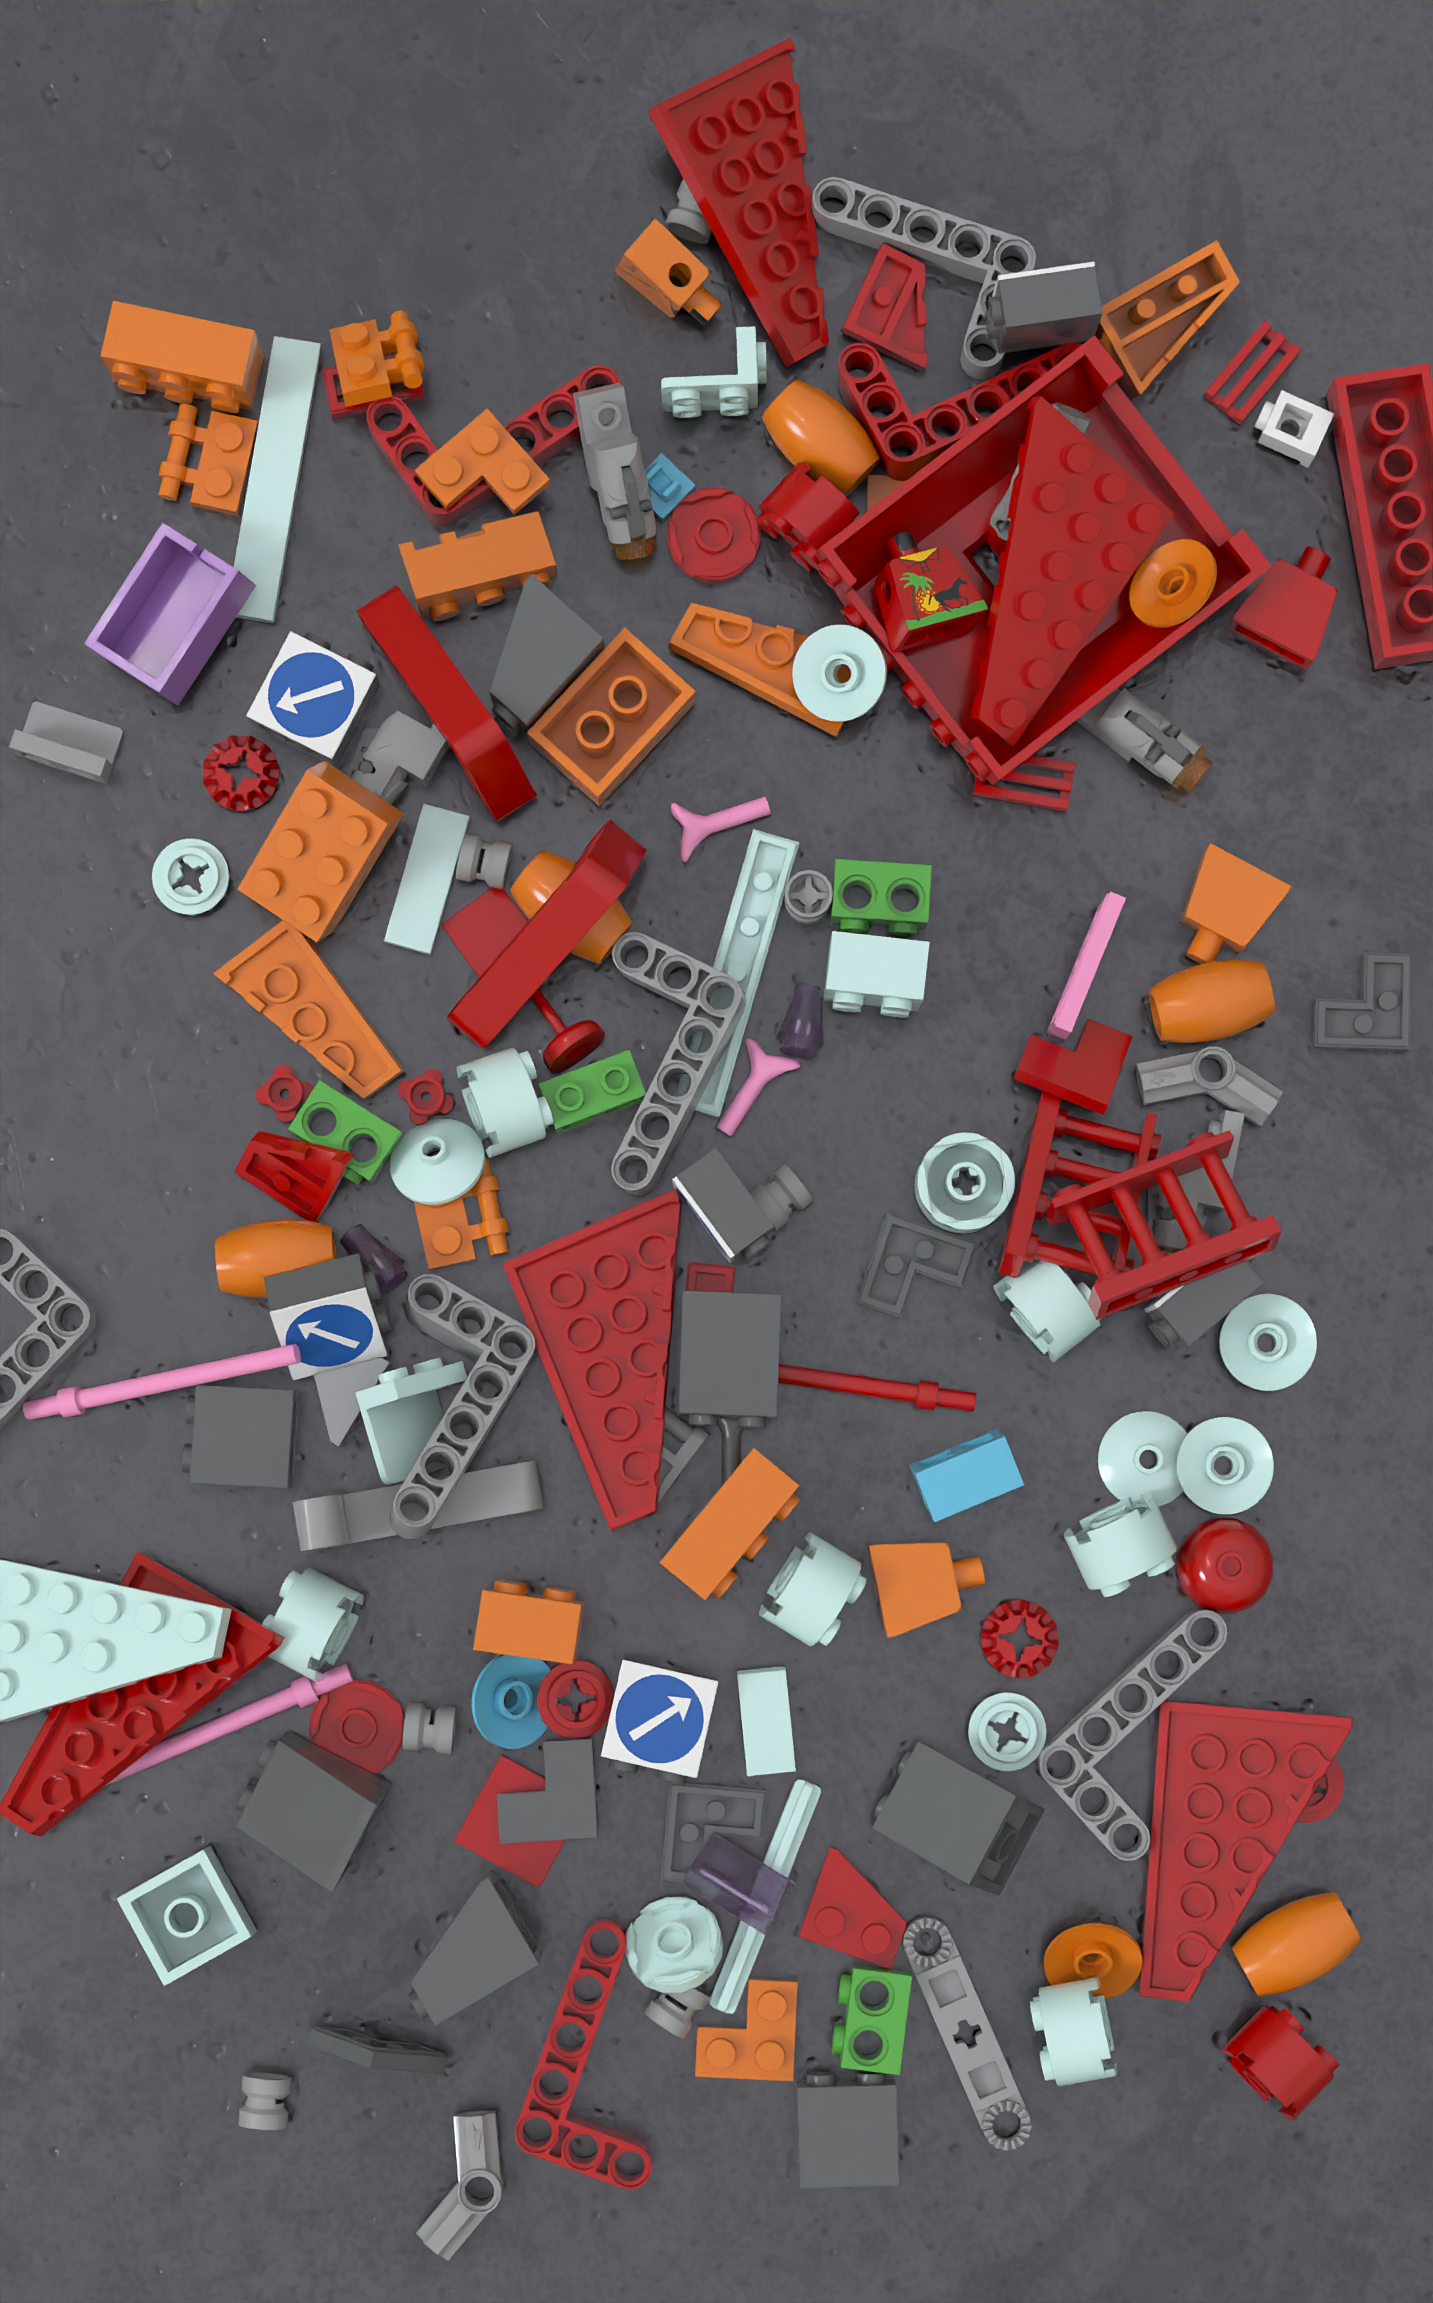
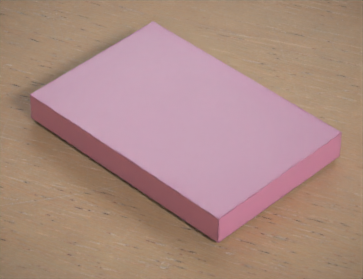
(1085, 967)

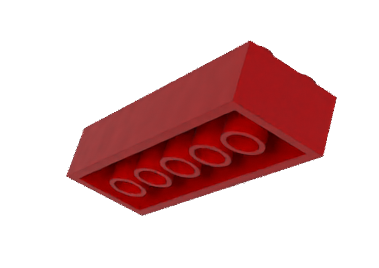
(1387, 480)

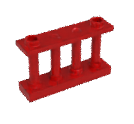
(1044, 1162)
(1158, 1270)

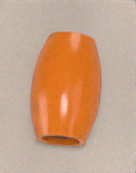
(821, 434)
(538, 883)
(1211, 1001)
(269, 1249)
(1296, 1944)

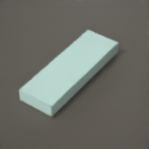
(427, 879)

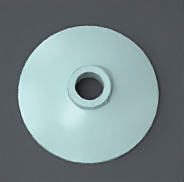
(817, 668)
(442, 1176)
(1292, 1335)
(1121, 1451)
(1250, 1465)

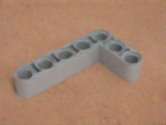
(938, 253)
(678, 1058)
(46, 1326)
(467, 1405)
(366, 1514)
(1120, 1724)

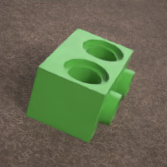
(881, 881)
(593, 1091)
(351, 1124)
(884, 2019)

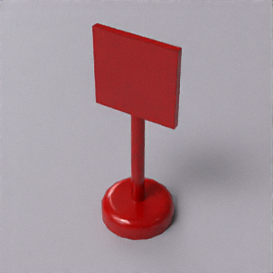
(481, 934)

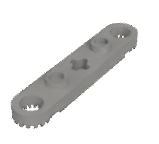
(979, 2066)

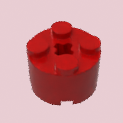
(805, 513)
(1280, 2061)

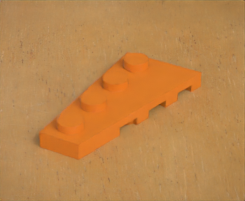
(748, 656)
(304, 998)

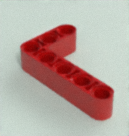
(532, 423)
(916, 430)
(448, 702)
(549, 934)
(571, 2063)

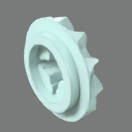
(168, 873)
(1013, 1754)

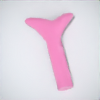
(699, 827)
(763, 1070)

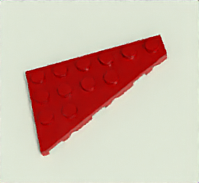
(743, 162)
(1067, 556)
(604, 1337)
(105, 1733)
(1221, 1812)

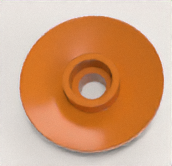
(1173, 583)
(1094, 1952)

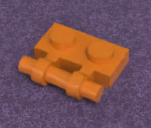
(361, 362)
(223, 461)
(447, 1231)

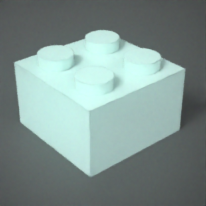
(876, 973)
(187, 1915)

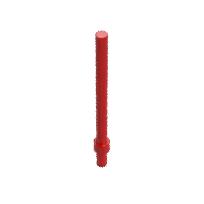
(925, 1394)

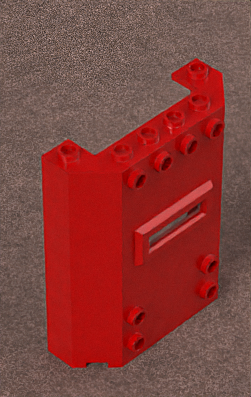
(952, 508)

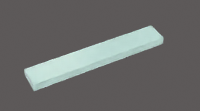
(276, 472)
(744, 951)

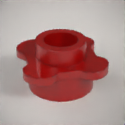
(430, 1083)
(270, 1093)

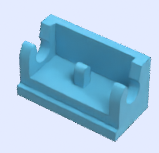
(966, 1474)

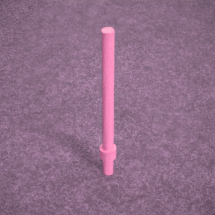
(75, 1400)
(301, 1693)

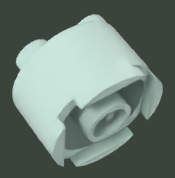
(504, 1100)
(981, 1161)
(1049, 1306)
(1121, 1545)
(813, 1590)
(313, 1621)
(1074, 2031)

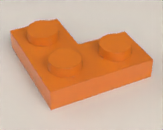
(484, 453)
(761, 2048)

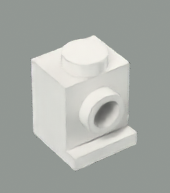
(1308, 419)

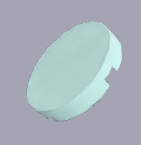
(674, 1945)

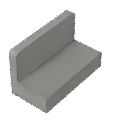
(68, 742)

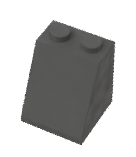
(540, 658)
(729, 1358)
(310, 1807)
(957, 1818)
(475, 1954)

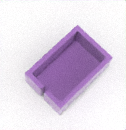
(170, 614)

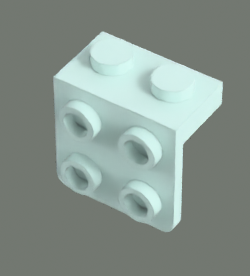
(726, 393)
(404, 1415)

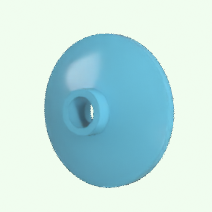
(518, 1720)

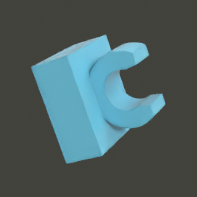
(666, 486)

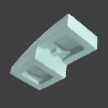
(766, 1721)

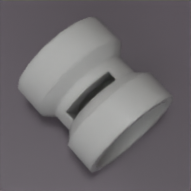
(688, 219)
(494, 865)
(808, 888)
(781, 1196)
(429, 1728)
(675, 2016)
(264, 2101)

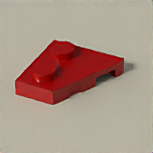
(891, 308)
(294, 1172)
(851, 1914)

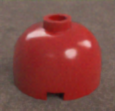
(1224, 1565)

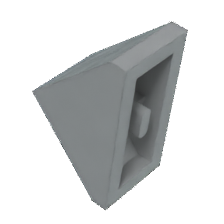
(338, 1395)

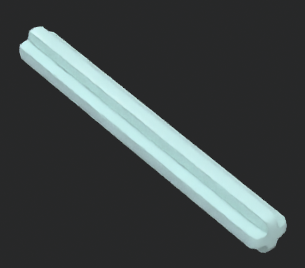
(781, 1858)

